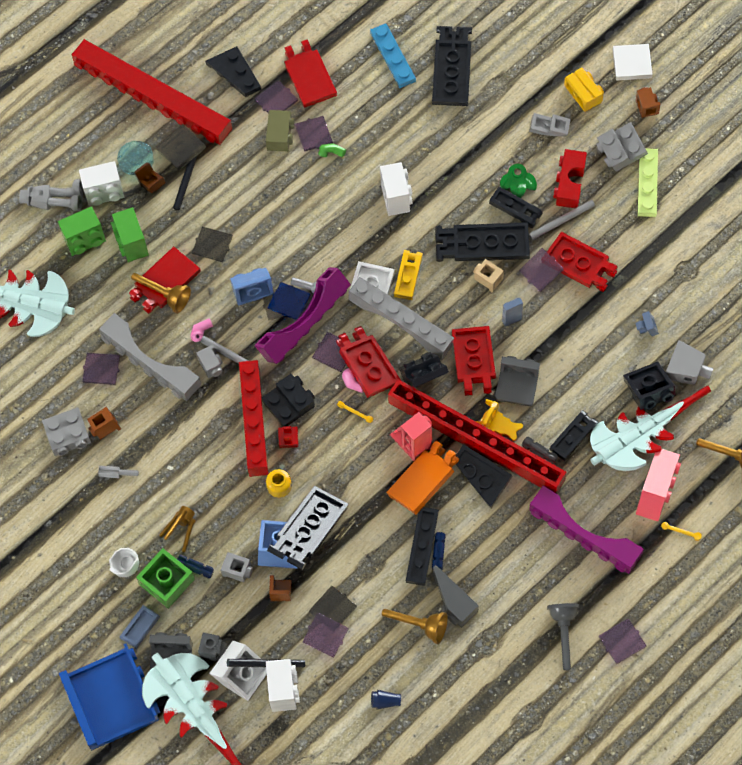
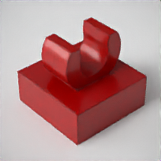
(288, 437)

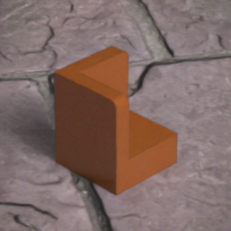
(280, 589)

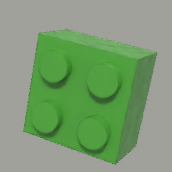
(82, 231)
(129, 235)
(165, 578)

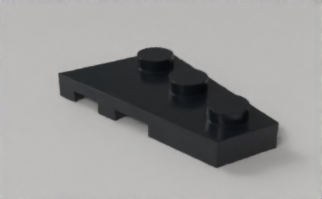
(235, 70)
(483, 475)

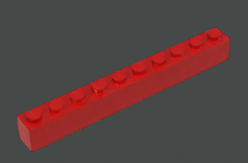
(152, 92)
(477, 437)

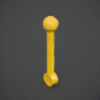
(369, 419)
(697, 536)

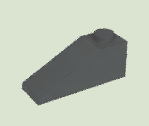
(457, 603)

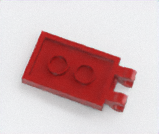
(309, 75)
(582, 261)
(168, 271)
(474, 357)
(367, 362)

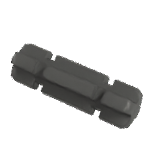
(539, 450)

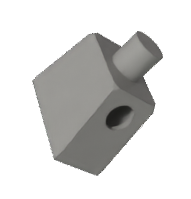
(687, 365)

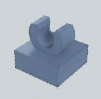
(647, 324)

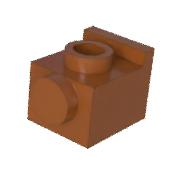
(647, 102)
(103, 423)

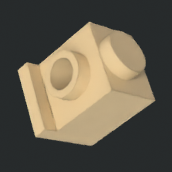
(488, 269)

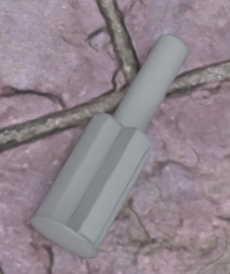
(114, 472)

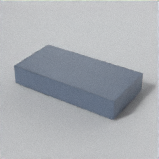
(512, 311)
(139, 627)

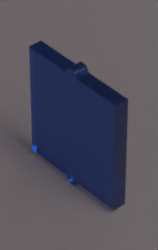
(289, 301)

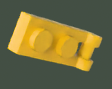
(408, 275)

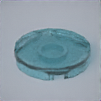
(134, 155)

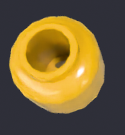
(278, 483)

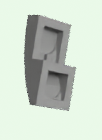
(549, 126)

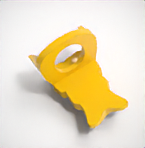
(498, 423)

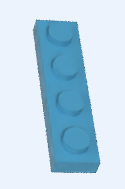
(392, 55)

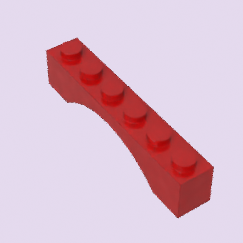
(253, 418)

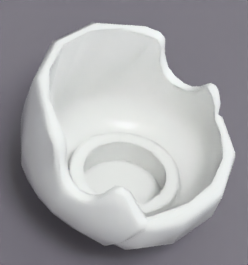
(124, 562)

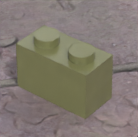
(279, 130)

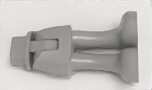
(42, 196)

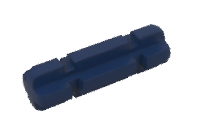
(438, 551)
(196, 567)

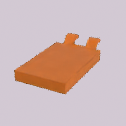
(423, 478)

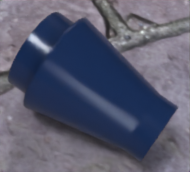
(383, 699)

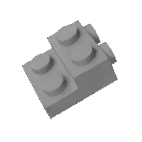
(621, 146)
(66, 432)

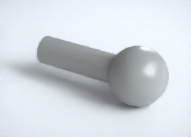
(303, 284)

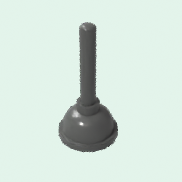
(563, 614)

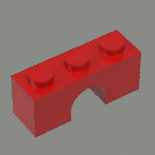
(572, 165)

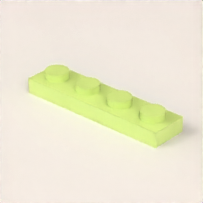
(648, 184)

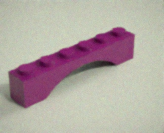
(328, 289)
(620, 552)

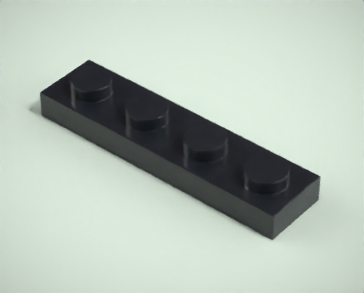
(422, 546)

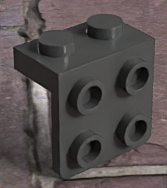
(517, 381)
(169, 645)

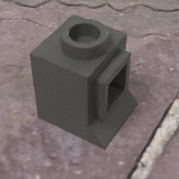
(211, 647)

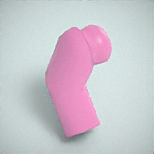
(199, 328)
(350, 381)

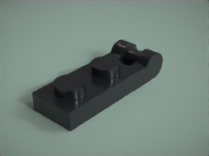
(515, 206)
(573, 435)

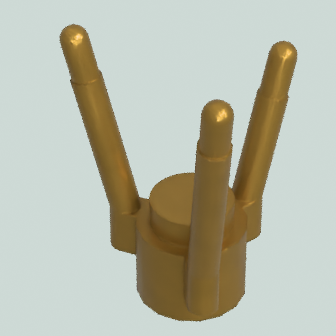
(182, 517)

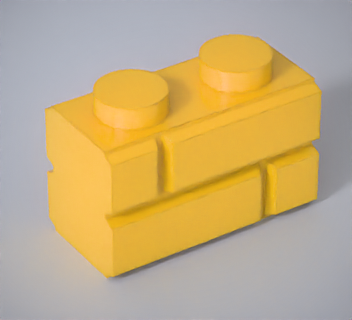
(583, 89)

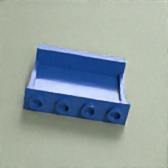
(109, 698)

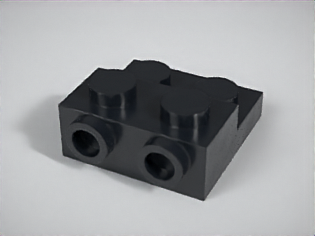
(422, 369)
(650, 386)
(289, 400)

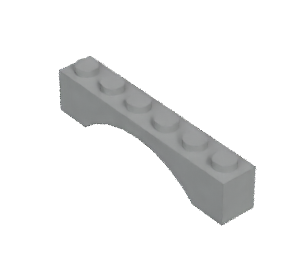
(376, 301)
(177, 378)

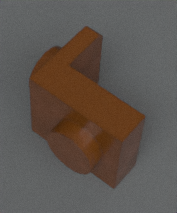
(149, 178)

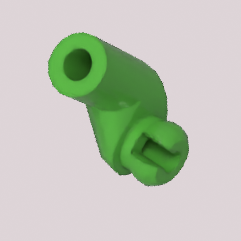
(331, 148)

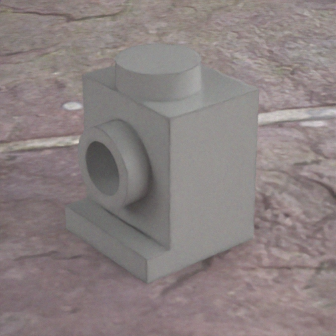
(210, 361)
(233, 562)

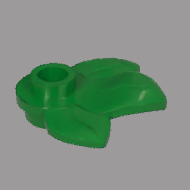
(518, 183)

